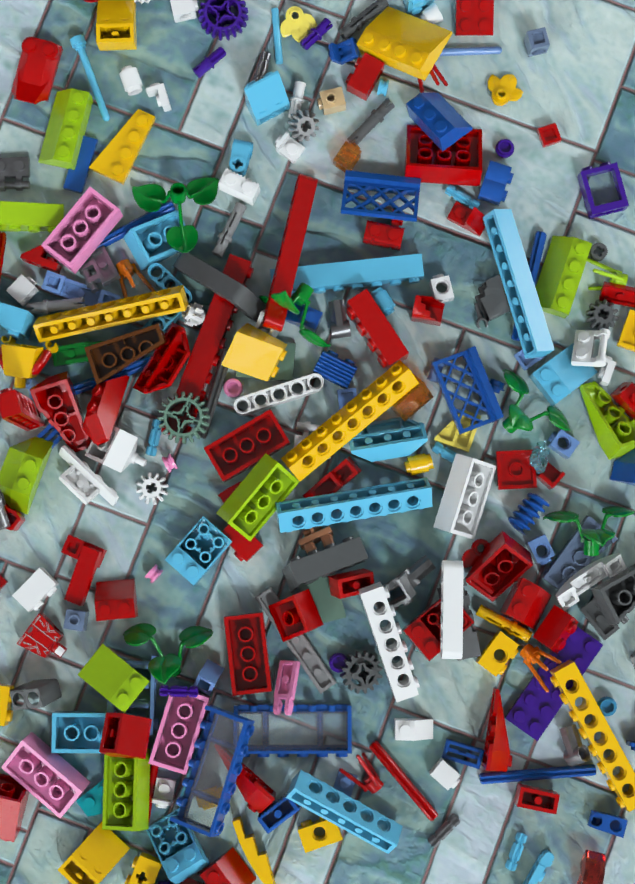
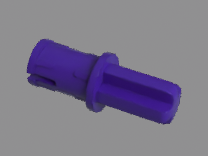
(316, 33)
(209, 62)

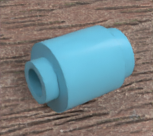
(383, 301)

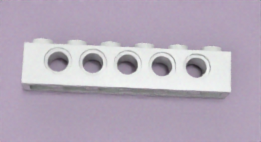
(401, 689)

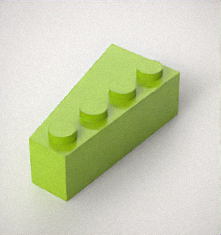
(29, 216)

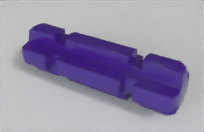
(178, 691)

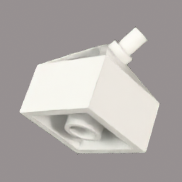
(116, 452)

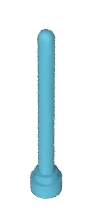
(79, 44)

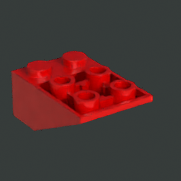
(426, 630)

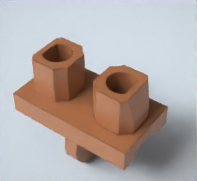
(324, 535)

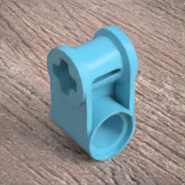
(240, 155)

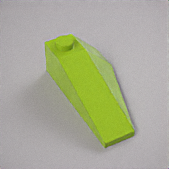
(611, 425)

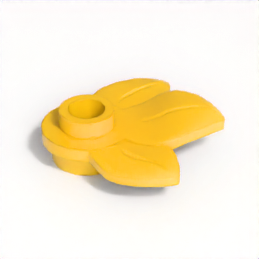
(506, 87)

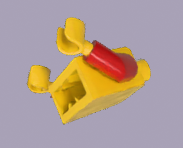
(24, 360)

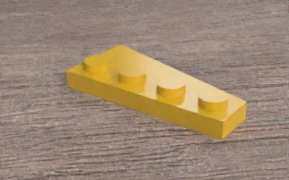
(121, 152)

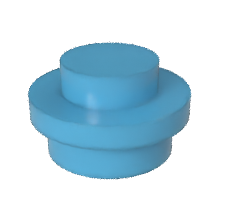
(607, 706)

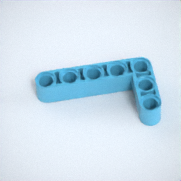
(161, 282)

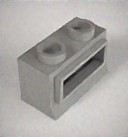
(407, 588)

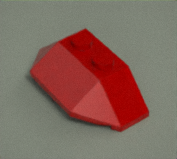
(165, 361)
(104, 409)

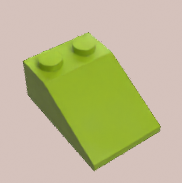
(113, 678)

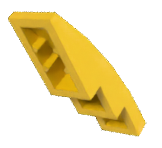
(258, 860)

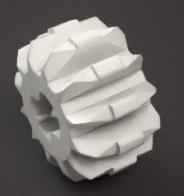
(149, 482)

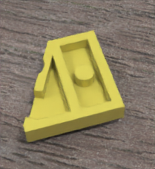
(451, 436)

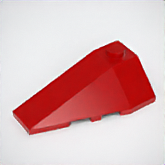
(60, 405)
(497, 750)

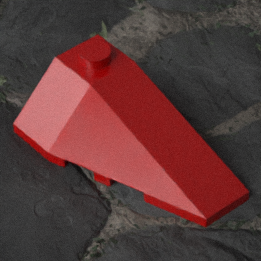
(254, 790)

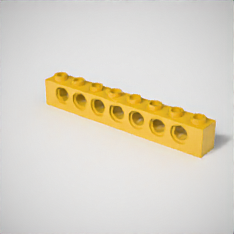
(111, 313)
(350, 420)
(626, 775)

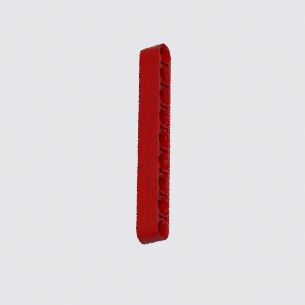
(290, 249)

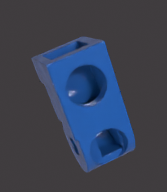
(608, 823)

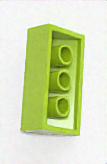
(66, 128)
(561, 274)
(256, 497)
(126, 793)

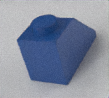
(312, 318)

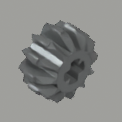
(602, 308)

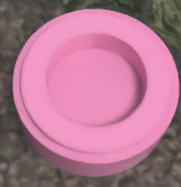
(233, 388)

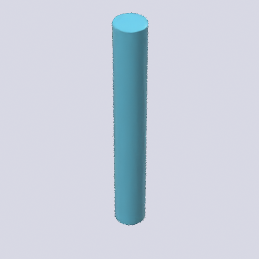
(277, 35)

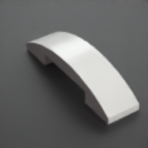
(588, 577)

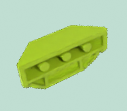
(23, 472)

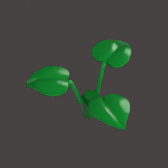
(152, 195)
(300, 297)
(517, 418)
(593, 537)
(169, 665)

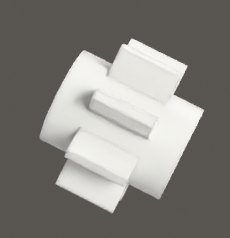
(194, 314)

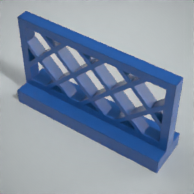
(381, 184)
(482, 385)

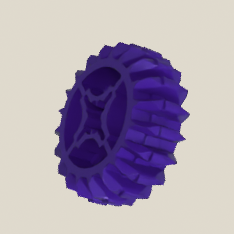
(219, 29)

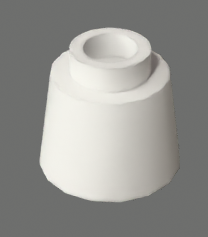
(432, 14)

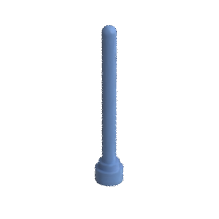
(471, 51)

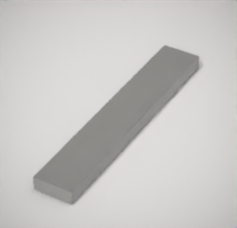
(300, 648)

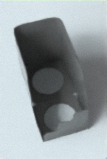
(493, 298)
(46, 689)

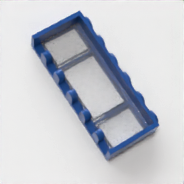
(308, 730)
(214, 771)

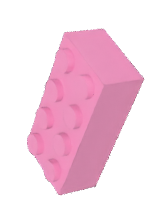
(82, 230)
(179, 732)

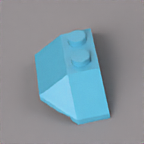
(388, 439)

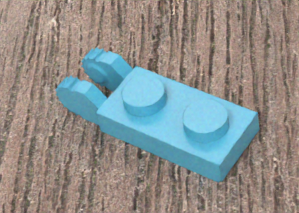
(537, 871)

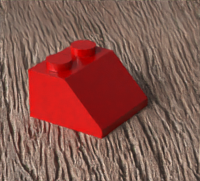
(116, 600)
(295, 615)
(228, 869)

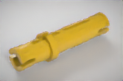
(507, 625)

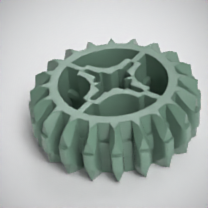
(186, 409)

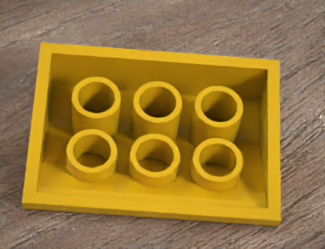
(404, 42)

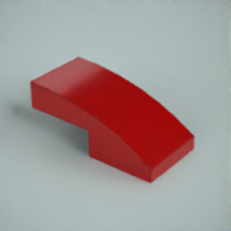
(74, 545)

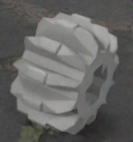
(303, 132)

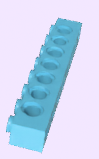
(385, 498)

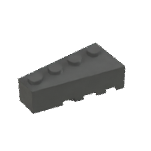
(324, 562)
(616, 595)
(470, 639)

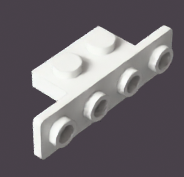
(83, 480)

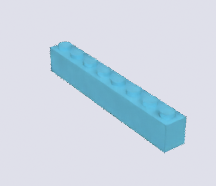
(359, 273)
(518, 283)

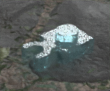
(538, 457)

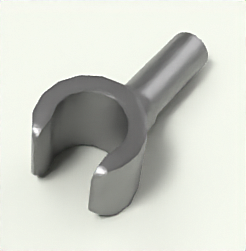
(479, 316)

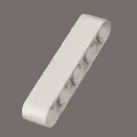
(271, 401)
(451, 609)

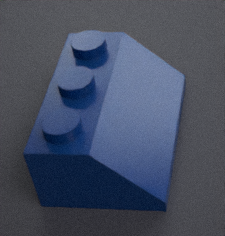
(437, 119)

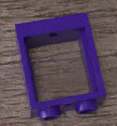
(608, 208)

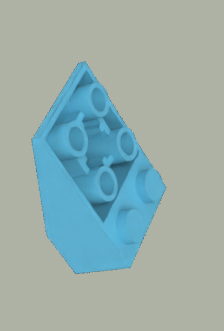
(266, 98)
(198, 551)
(177, 849)

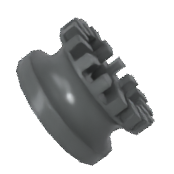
(595, 256)

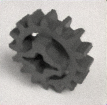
(368, 676)

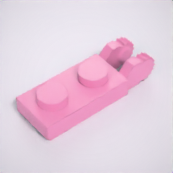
(286, 686)

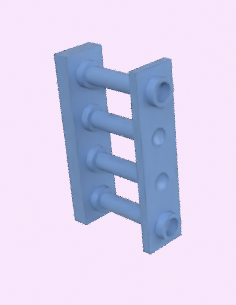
(152, 685)

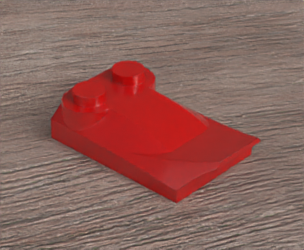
(36, 70)

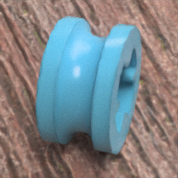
(383, 87)

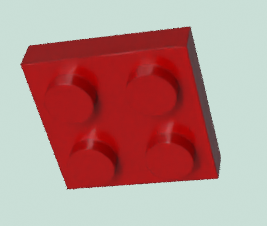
(474, 18)
(515, 470)

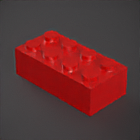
(377, 329)
(246, 445)
(248, 653)

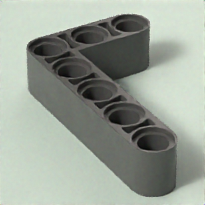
(220, 284)

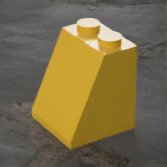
(255, 353)

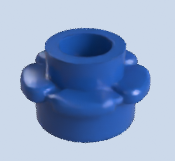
(497, 385)

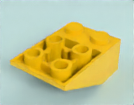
(116, 25)
(94, 857)

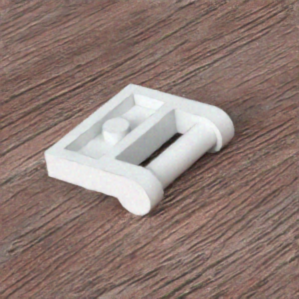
(584, 346)

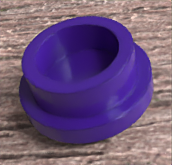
(504, 148)
(336, 661)

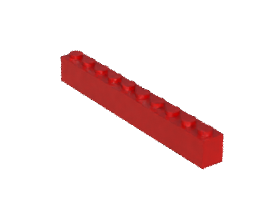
(209, 342)

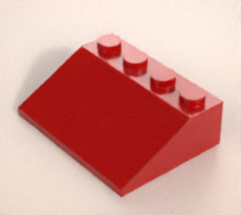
(456, 165)

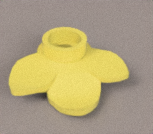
(297, 27)

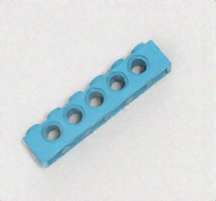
(344, 811)

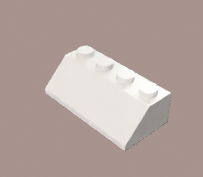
(464, 496)

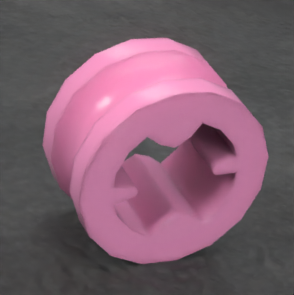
(169, 463)
(154, 573)

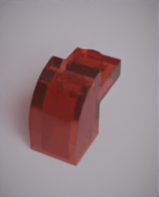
(592, 868)

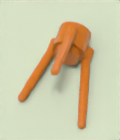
(125, 271)
(531, 655)

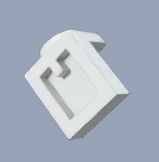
(160, 92)
(289, 147)
(606, 372)
(164, 792)

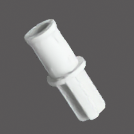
(297, 98)

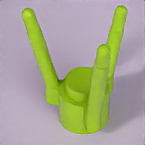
(615, 276)

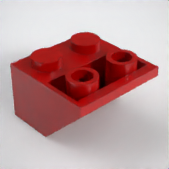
(125, 735)

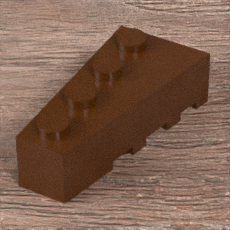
(120, 352)

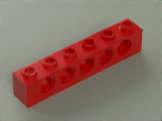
(20, 410)

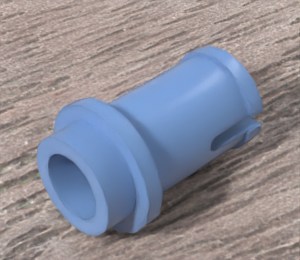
(432, 377)

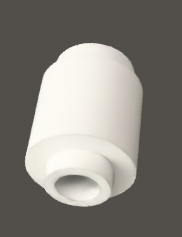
(131, 80)

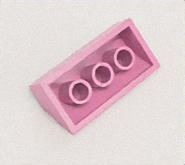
(45, 774)

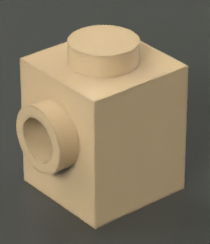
(332, 101)

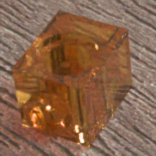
(347, 156)

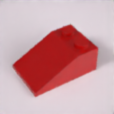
(499, 566)

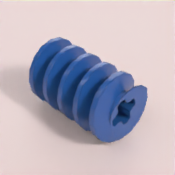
(527, 512)

